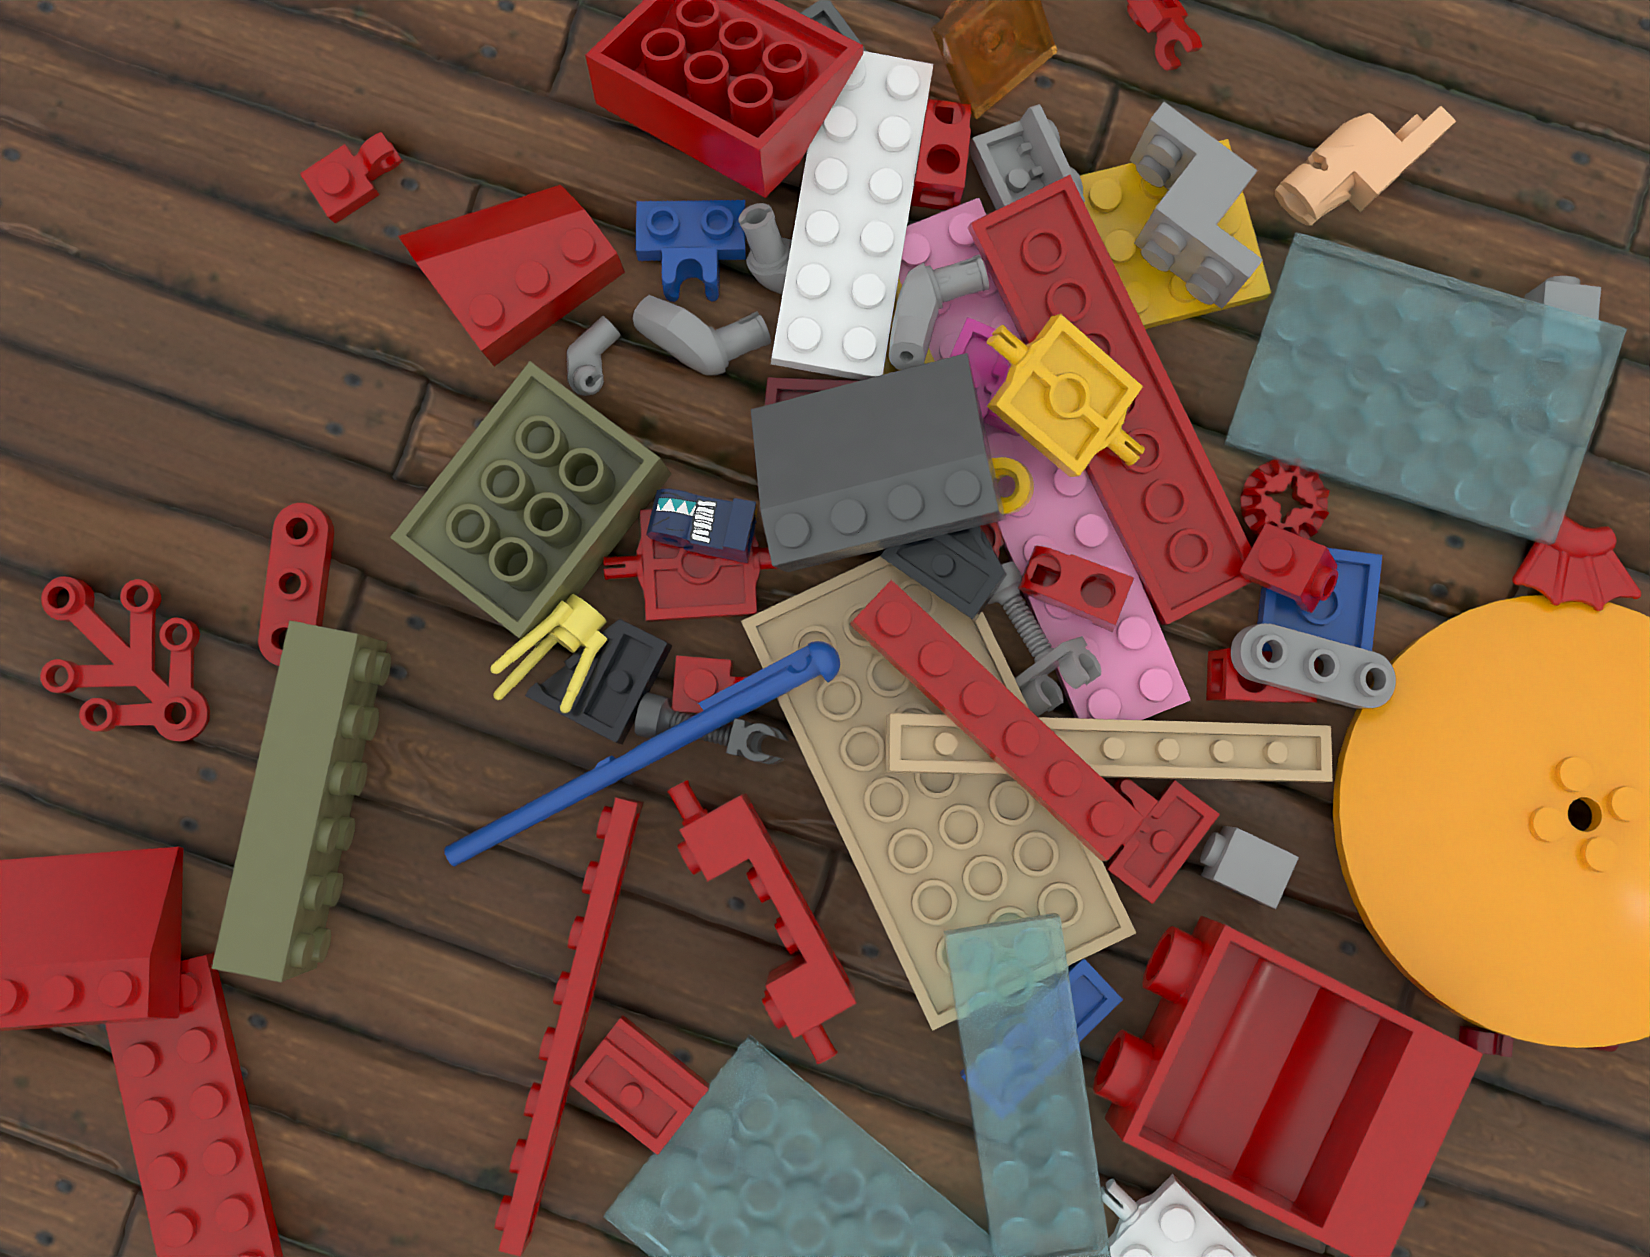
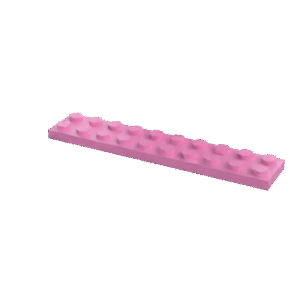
(1062, 514)

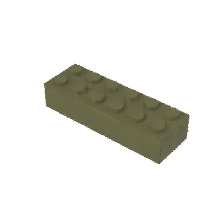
(302, 803)

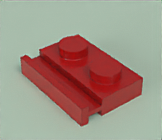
(640, 1084)

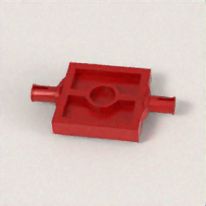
(689, 583)

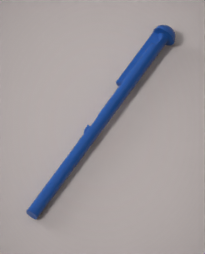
(720, 709)

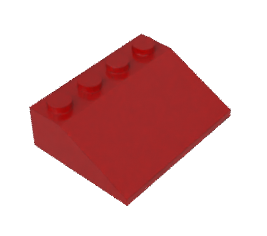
(724, 81)
(90, 938)

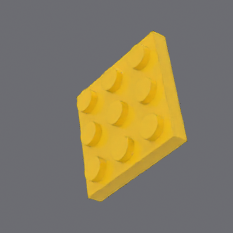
(1120, 208)

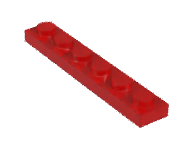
(997, 721)

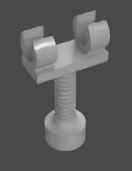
(1073, 659)

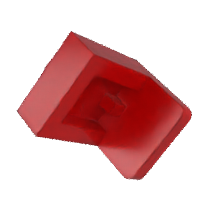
(1291, 567)

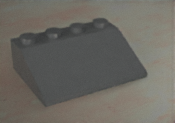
(874, 465)

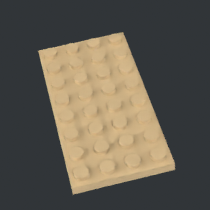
(927, 844)

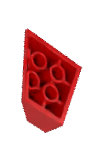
(515, 266)

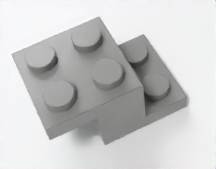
(1202, 187)

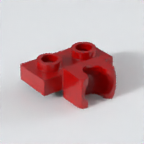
(1163, 838)

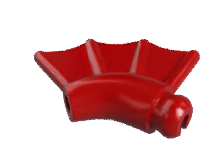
(1577, 567)

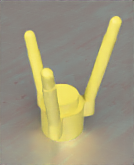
(569, 624)

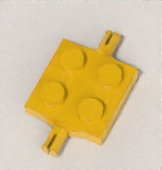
(1065, 396)

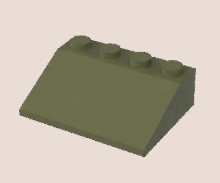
(532, 502)

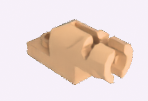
(1357, 164)

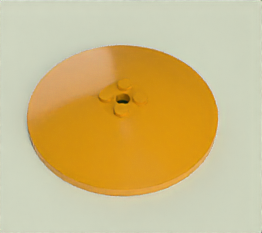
(1463, 827)

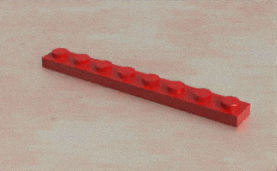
(562, 1044)

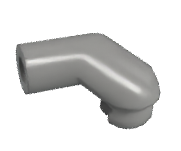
(584, 357)

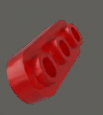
(302, 557)

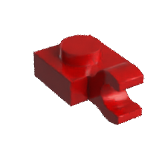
(1168, 22)
(344, 180)
(699, 679)

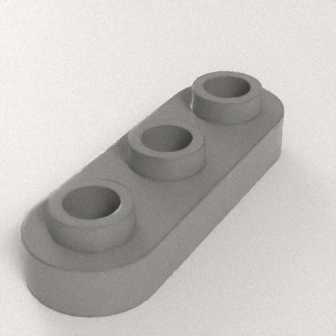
(1294, 670)

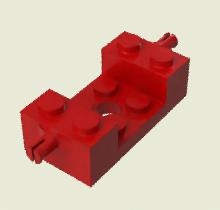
(809, 985)

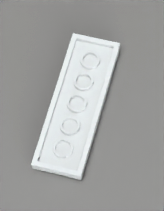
(853, 222)

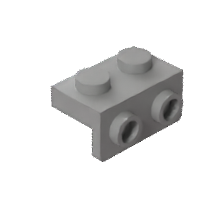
(1021, 158)

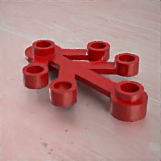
(132, 663)

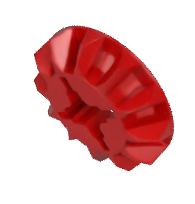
(1273, 479)

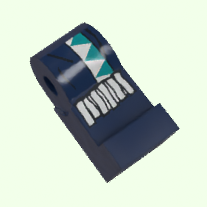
(704, 524)

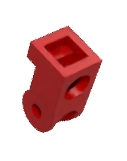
(942, 155)
(1076, 585)
(1228, 685)

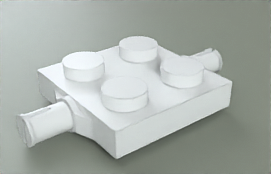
(1168, 1225)

